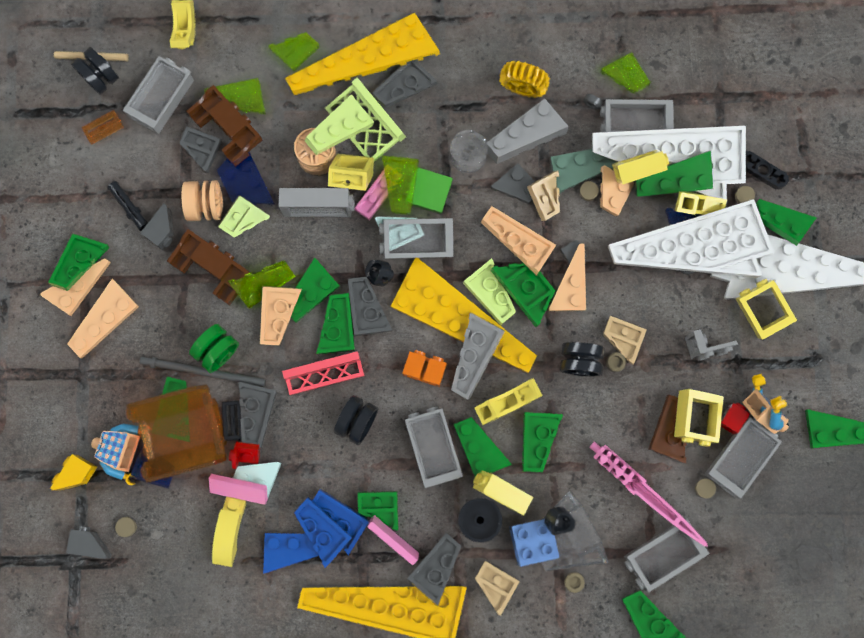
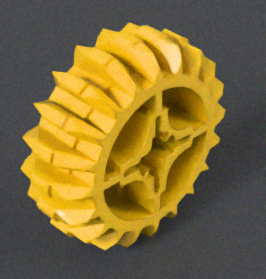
(524, 79)

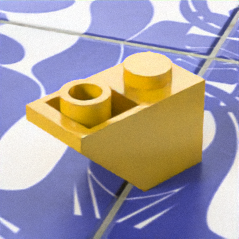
(75, 472)

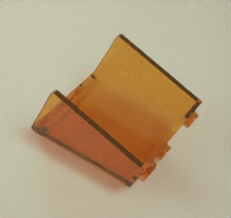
(179, 432)

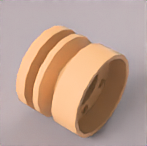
(308, 160)
(199, 201)

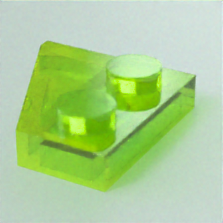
(295, 50)
(627, 73)

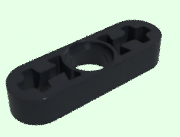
(770, 167)

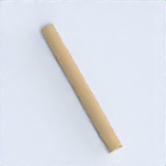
(74, 55)

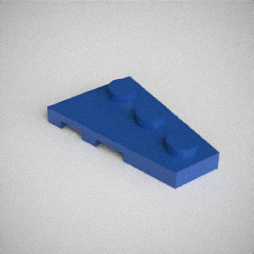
(343, 515)
(324, 533)
(285, 550)

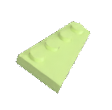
(339, 126)

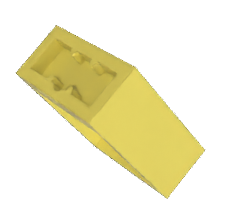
(640, 166)
(352, 168)
(776, 325)
(683, 417)
(502, 492)

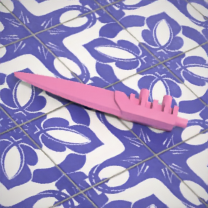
(636, 485)

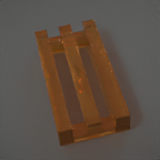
(98, 132)

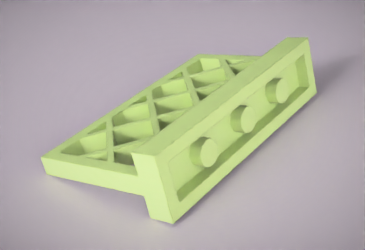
(380, 115)

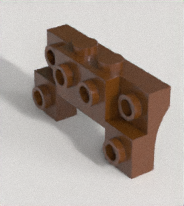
(226, 115)
(207, 256)

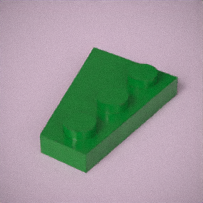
(784, 221)
(76, 261)
(316, 287)
(337, 327)
(538, 436)
(479, 448)

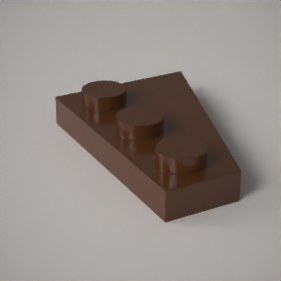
(663, 439)

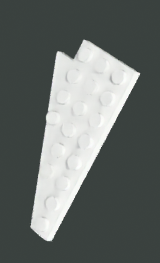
(725, 143)
(711, 243)
(797, 270)

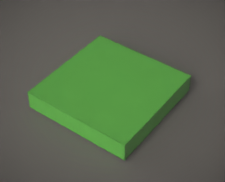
(431, 190)

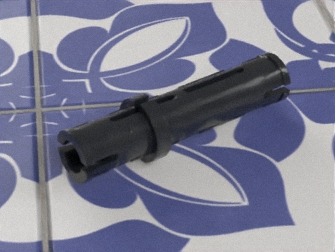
(138, 220)

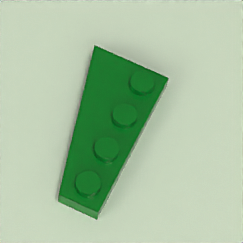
(686, 176)

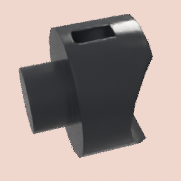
(382, 274)
(559, 521)

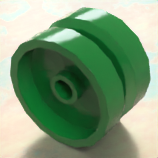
(214, 348)

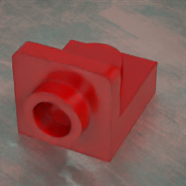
(244, 453)

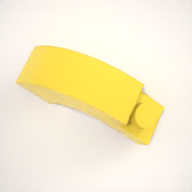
(183, 24)
(698, 203)
(508, 402)
(227, 532)

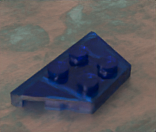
(244, 181)

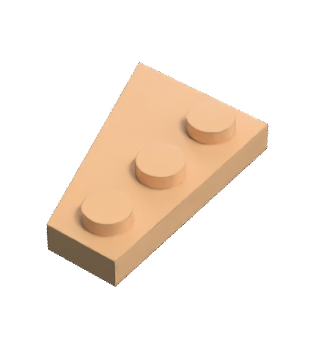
(276, 312)

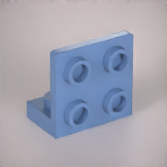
(533, 543)

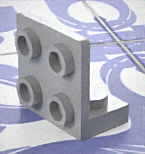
(697, 347)

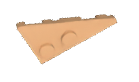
(572, 290)
(70, 300)

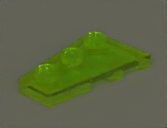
(245, 95)
(401, 182)
(251, 286)

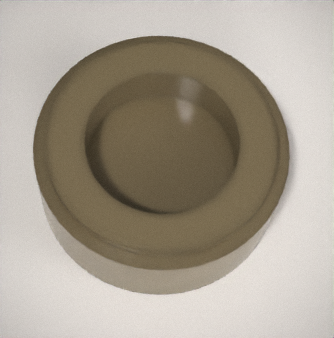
(588, 191)
(744, 194)
(616, 362)
(705, 488)
(125, 527)
(574, 582)

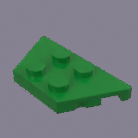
(526, 288)

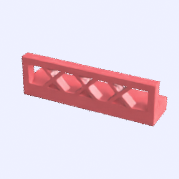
(318, 367)

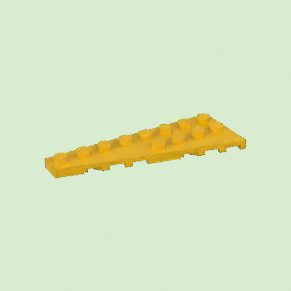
(375, 53)
(441, 306)
(389, 608)

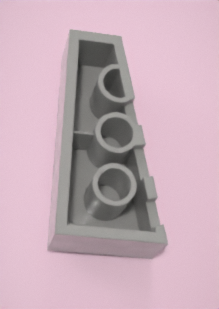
(531, 129)

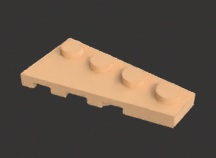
(520, 240)
(106, 314)

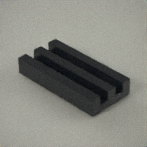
(233, 425)

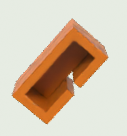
(424, 369)

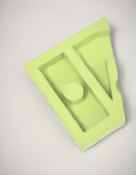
(242, 216)

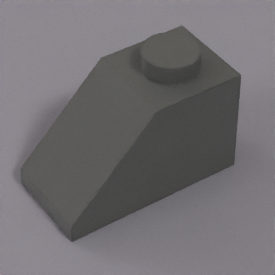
(160, 228)
(87, 543)

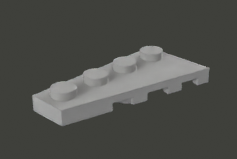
(477, 350)

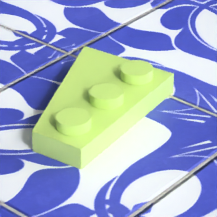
(490, 293)

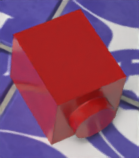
(734, 418)

